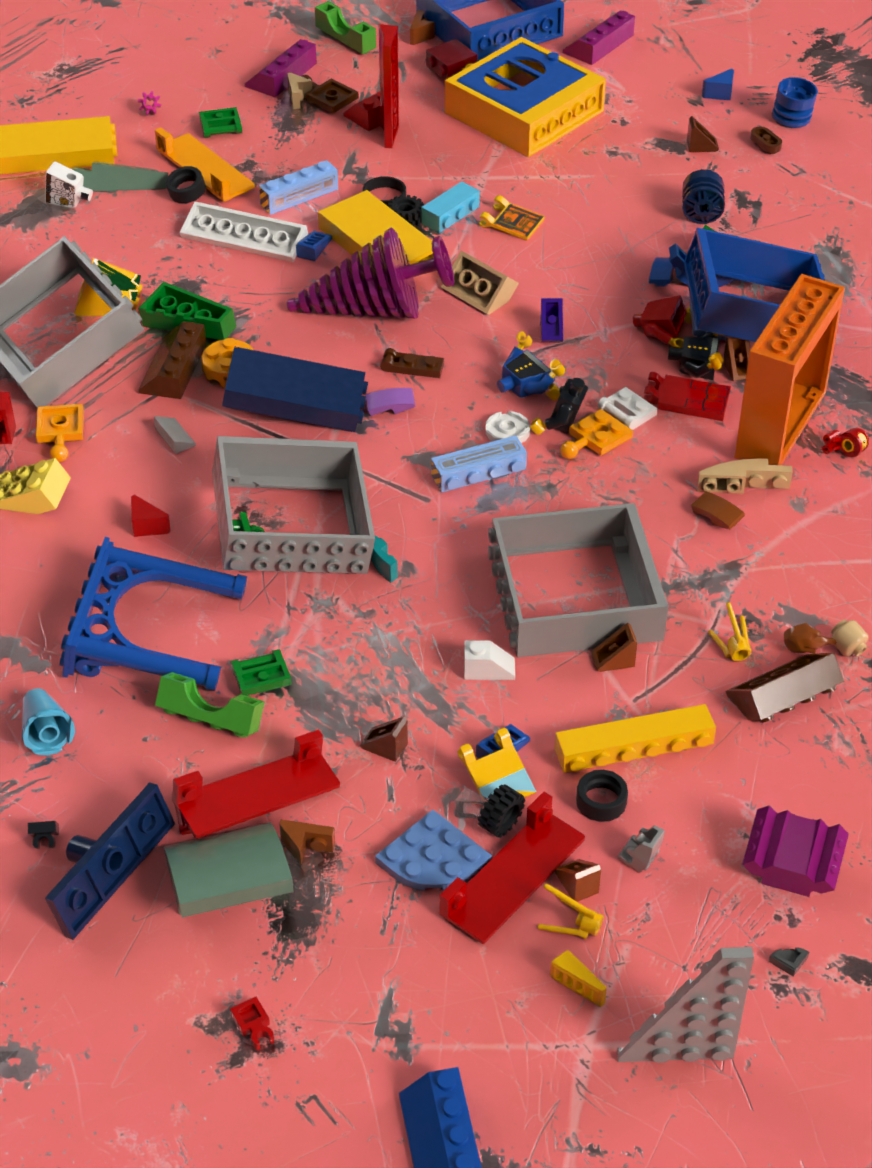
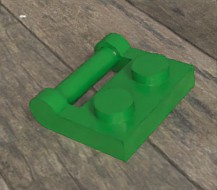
(220, 121)
(261, 673)

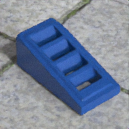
(312, 245)
(486, 745)

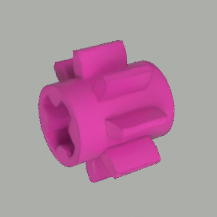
(151, 98)

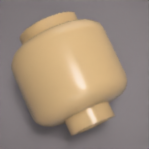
(850, 638)

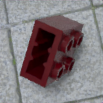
(449, 58)

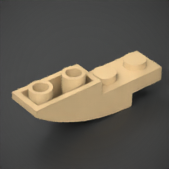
(738, 474)

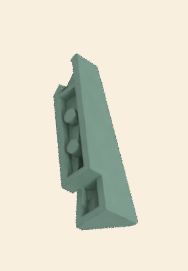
(121, 177)

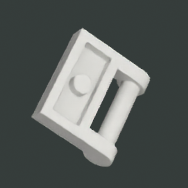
(628, 408)

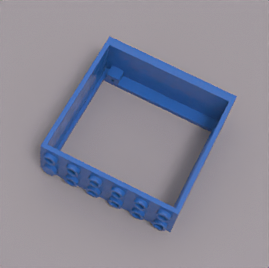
(537, 23)
(746, 261)

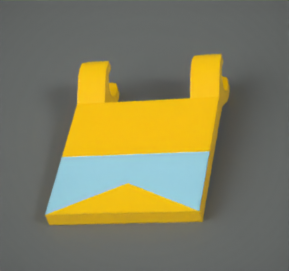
(497, 768)

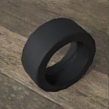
(183, 175)
(607, 780)

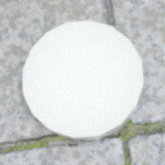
(507, 425)

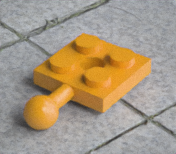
(50, 431)
(598, 432)

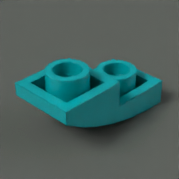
(384, 563)

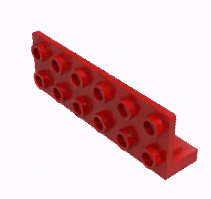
(256, 790)
(511, 874)

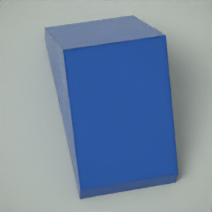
(718, 86)

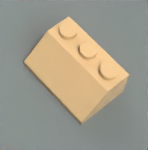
(480, 284)

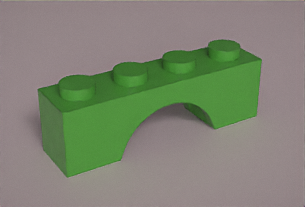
(330, 20)
(180, 696)

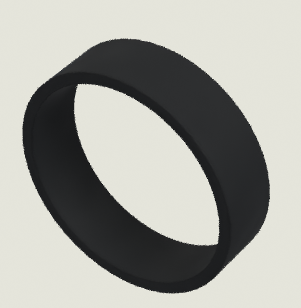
(385, 181)

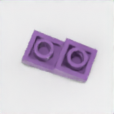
(395, 398)

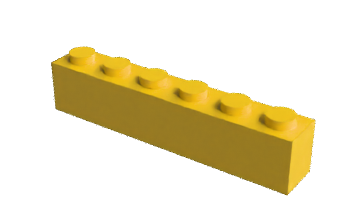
(634, 738)

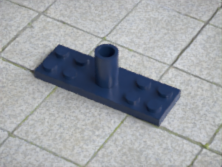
(109, 861)

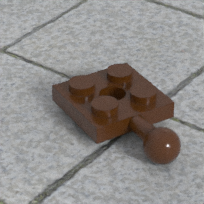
(331, 95)

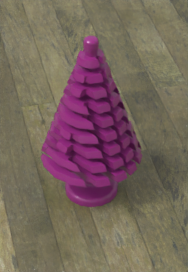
(375, 281)

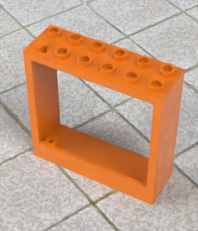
(789, 370)

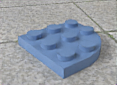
(432, 855)

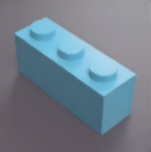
(450, 207)

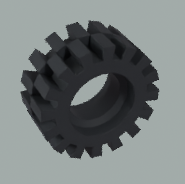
(407, 208)
(501, 810)

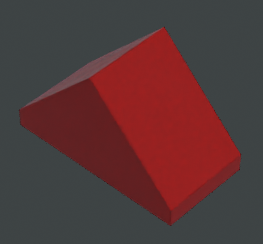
(148, 519)

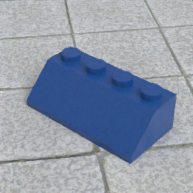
(439, 1122)

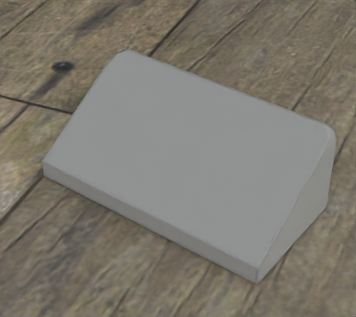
(173, 434)

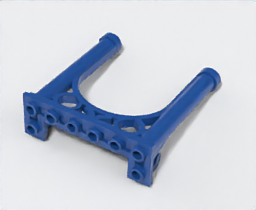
(119, 572)

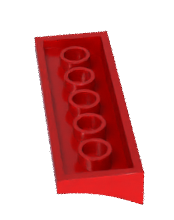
(389, 82)

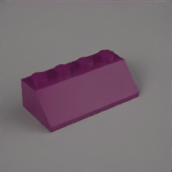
(602, 38)
(274, 77)

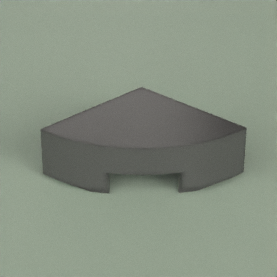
(789, 959)

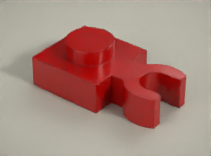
(252, 1020)

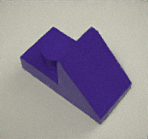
(551, 319)

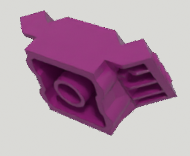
(795, 852)

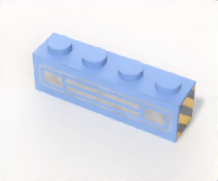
(298, 187)
(478, 463)

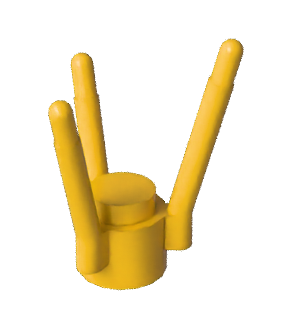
(737, 645)
(587, 920)

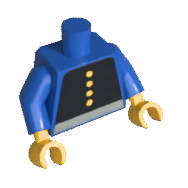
(525, 372)

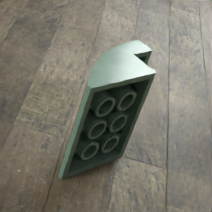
(228, 869)

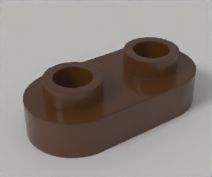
(766, 139)

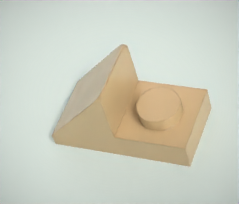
(298, 87)

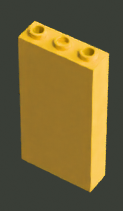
(67, 142)
(364, 218)

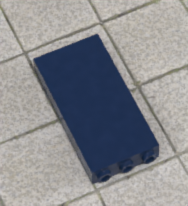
(295, 389)

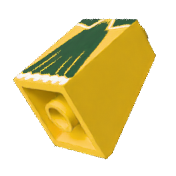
(91, 304)

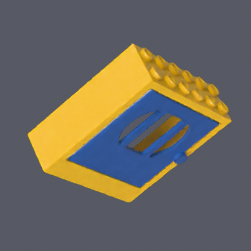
(530, 115)

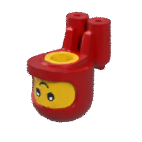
(849, 443)

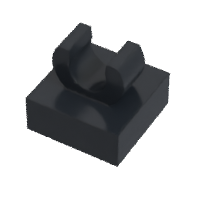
(43, 830)

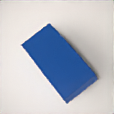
(661, 272)

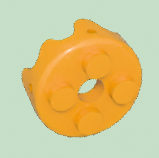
(217, 358)

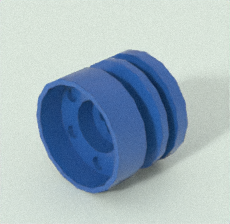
(794, 102)

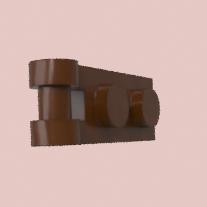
(412, 364)

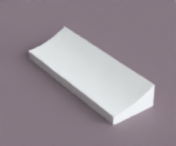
(243, 231)

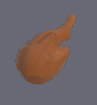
(805, 639)

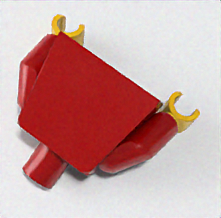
(664, 319)

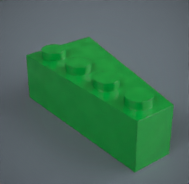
(172, 305)

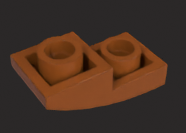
(718, 509)

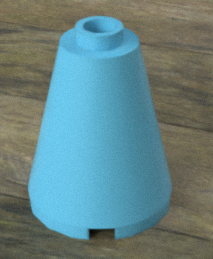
(45, 723)

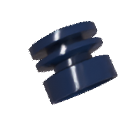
(703, 196)

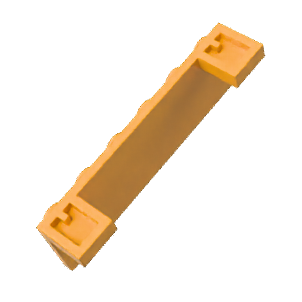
(218, 175)

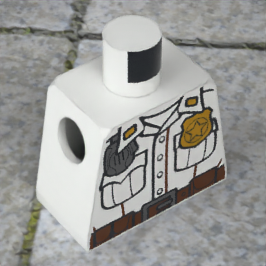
(65, 186)

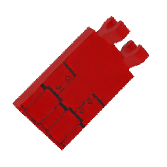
(687, 396)

